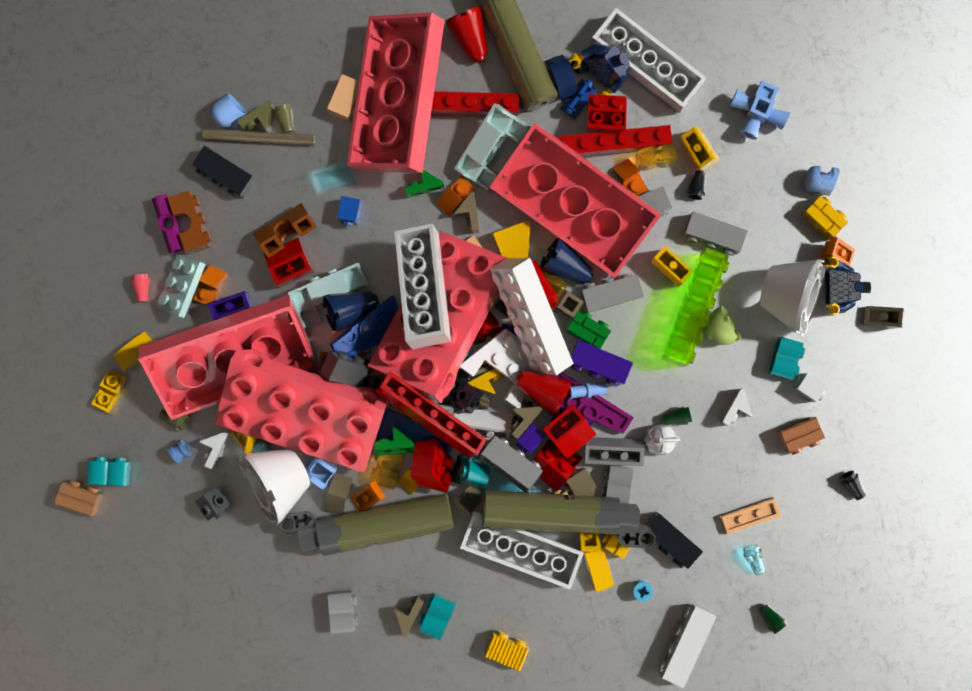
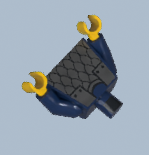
(606, 63)
(842, 286)

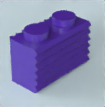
(230, 305)
(530, 439)

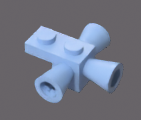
(759, 109)

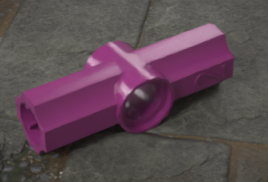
(171, 234)

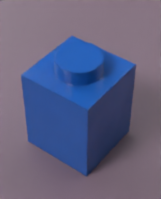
(349, 211)

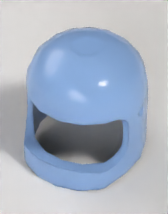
(226, 110)
(819, 182)
(320, 471)

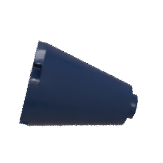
(566, 263)
(348, 308)

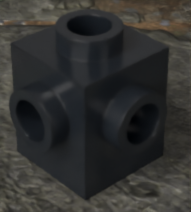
(466, 397)

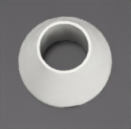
(792, 292)
(275, 480)

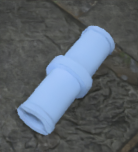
(588, 390)

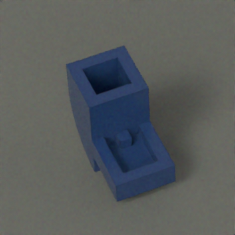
(562, 76)

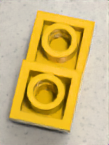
(129, 353)
(109, 392)
(599, 570)

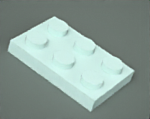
(180, 285)

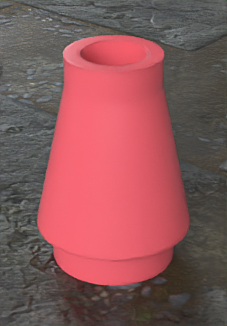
(141, 286)

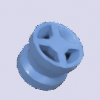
(179, 451)

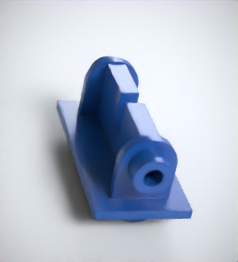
(575, 103)

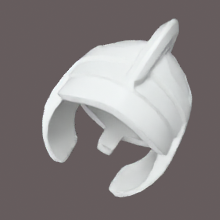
(660, 439)

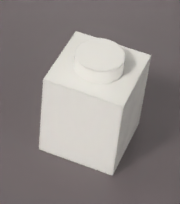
(810, 387)

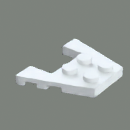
(504, 355)

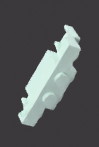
(487, 143)
(310, 296)

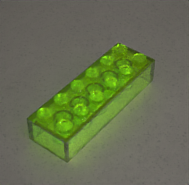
(695, 307)

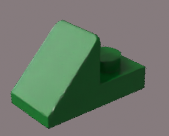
(429, 184)
(399, 445)

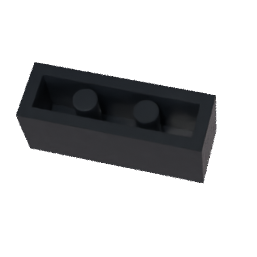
(223, 172)
(673, 541)

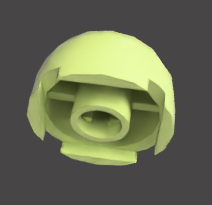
(721, 327)

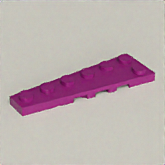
(597, 408)

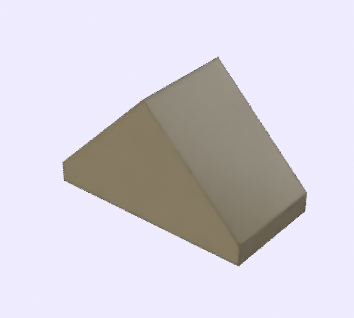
(338, 494)

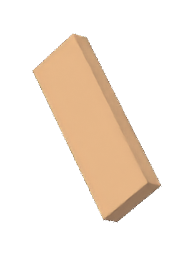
(750, 515)

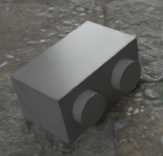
(345, 369)

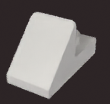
(738, 403)
(218, 445)

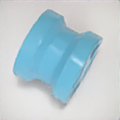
(640, 592)

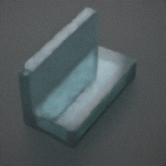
(333, 177)

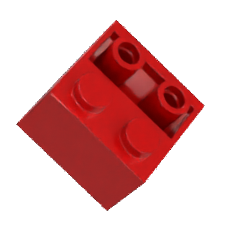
(606, 112)
(289, 263)
(569, 431)
(431, 465)
(554, 465)

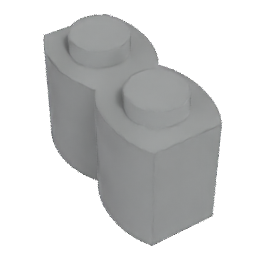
(618, 482)
(341, 611)

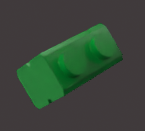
(588, 330)

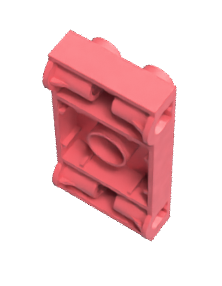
(468, 298)
(300, 410)

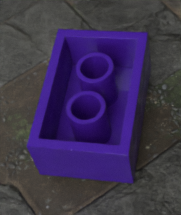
(600, 364)

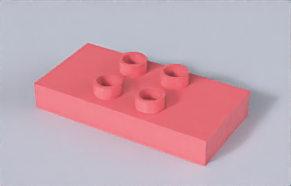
(395, 93)
(575, 200)
(193, 364)

